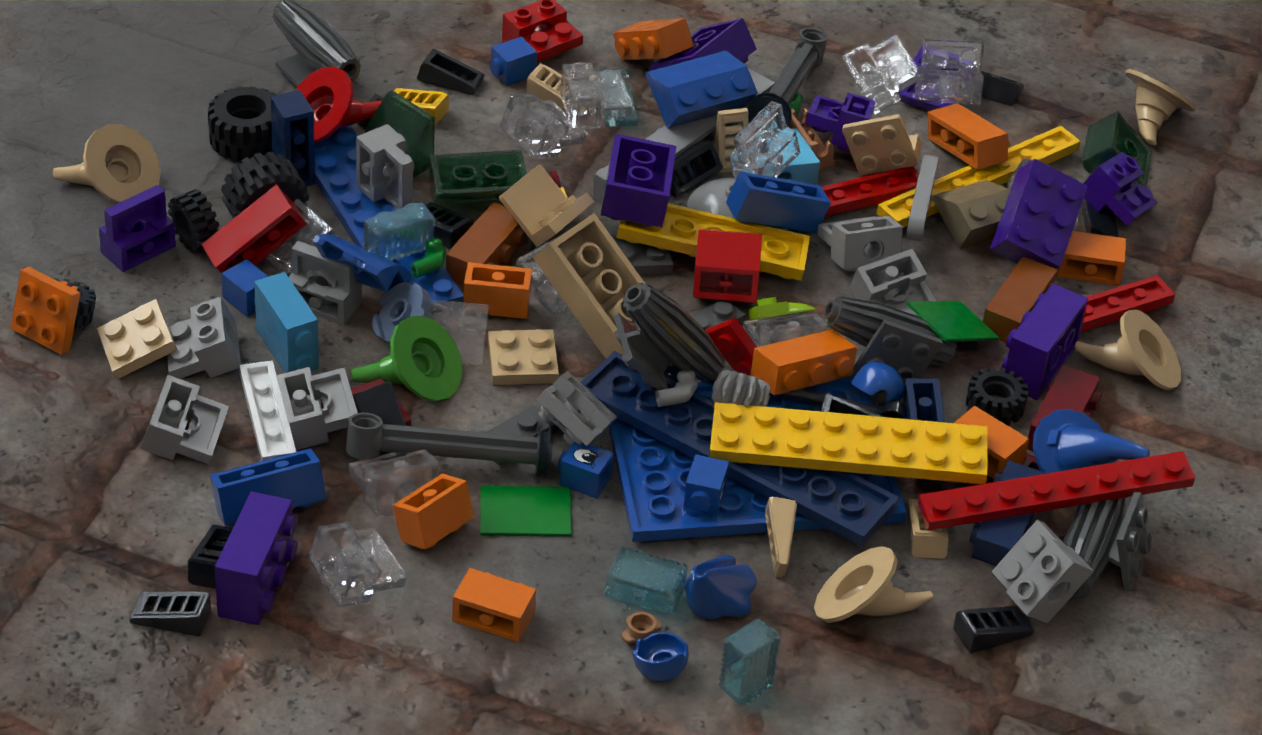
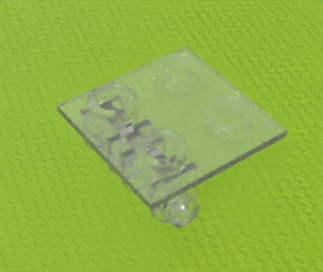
(466, 325)

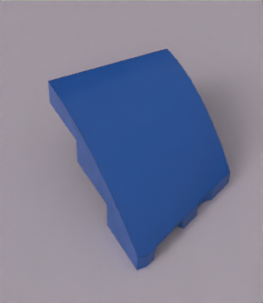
(365, 265)

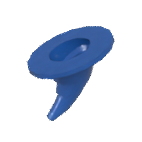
(1075, 441)

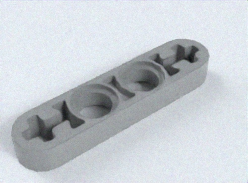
(922, 197)

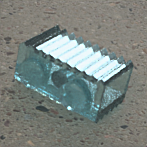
(399, 231)
(646, 580)
(749, 661)

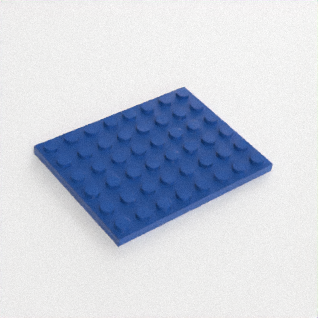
(656, 478)

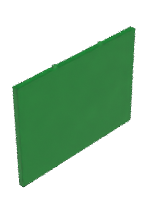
(952, 321)
(525, 510)

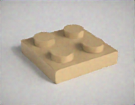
(137, 339)
(522, 357)

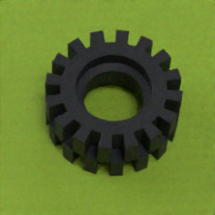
(193, 219)
(1000, 384)

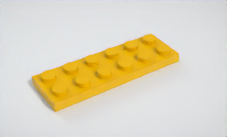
(781, 250)

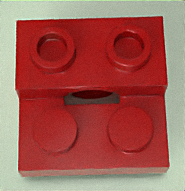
(543, 27)

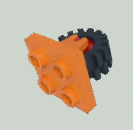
(50, 309)

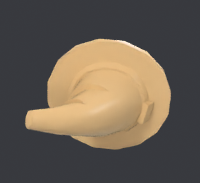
(1155, 104)
(116, 163)
(1139, 351)
(866, 589)

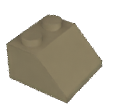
(972, 211)

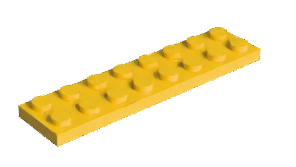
(849, 443)

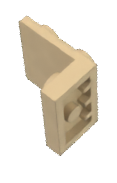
(881, 144)
(541, 205)

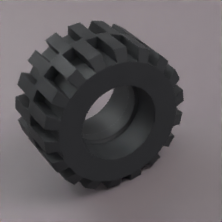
(241, 122)
(257, 177)

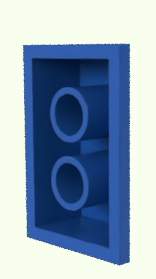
(701, 88)

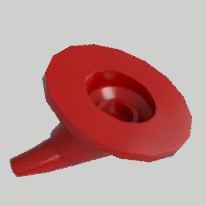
(331, 98)

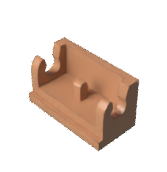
(822, 152)

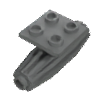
(314, 41)
(889, 336)
(664, 337)
(1104, 536)

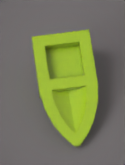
(770, 308)

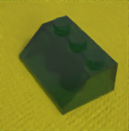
(474, 175)

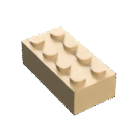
(591, 279)

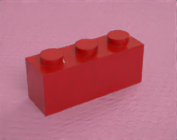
(255, 231)

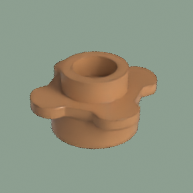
(640, 626)

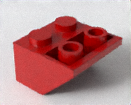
(727, 265)

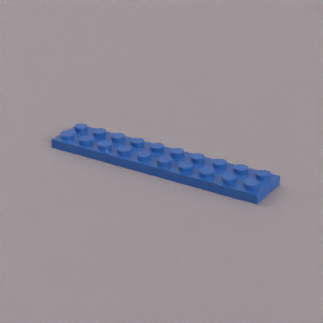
(337, 181)

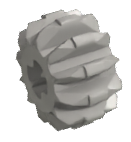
(740, 389)

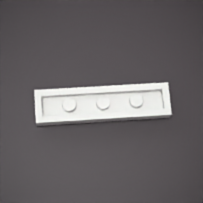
(266, 410)

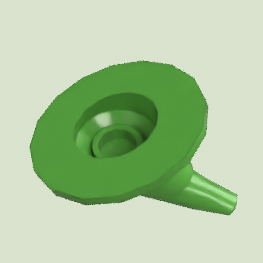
(420, 358)

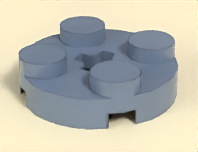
(405, 297)

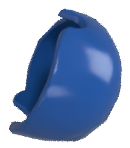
(879, 378)
(661, 656)

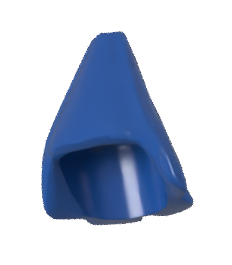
(720, 588)

